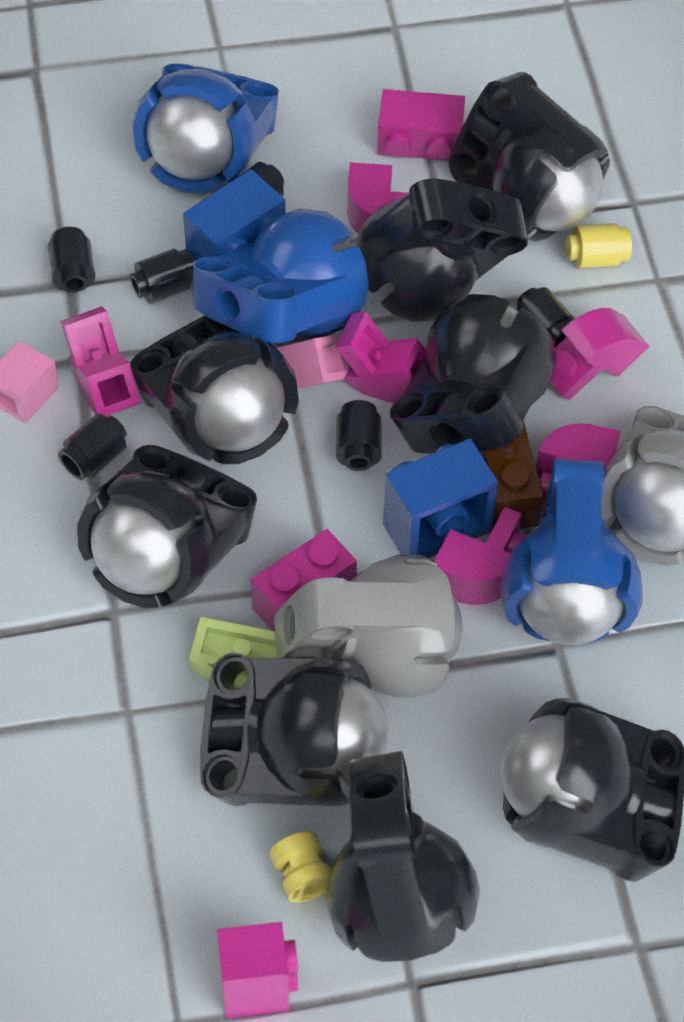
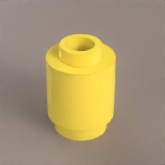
(598, 245)

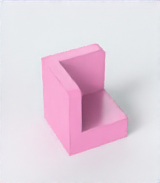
(316, 361)
(26, 381)

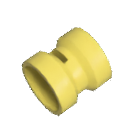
(301, 866)

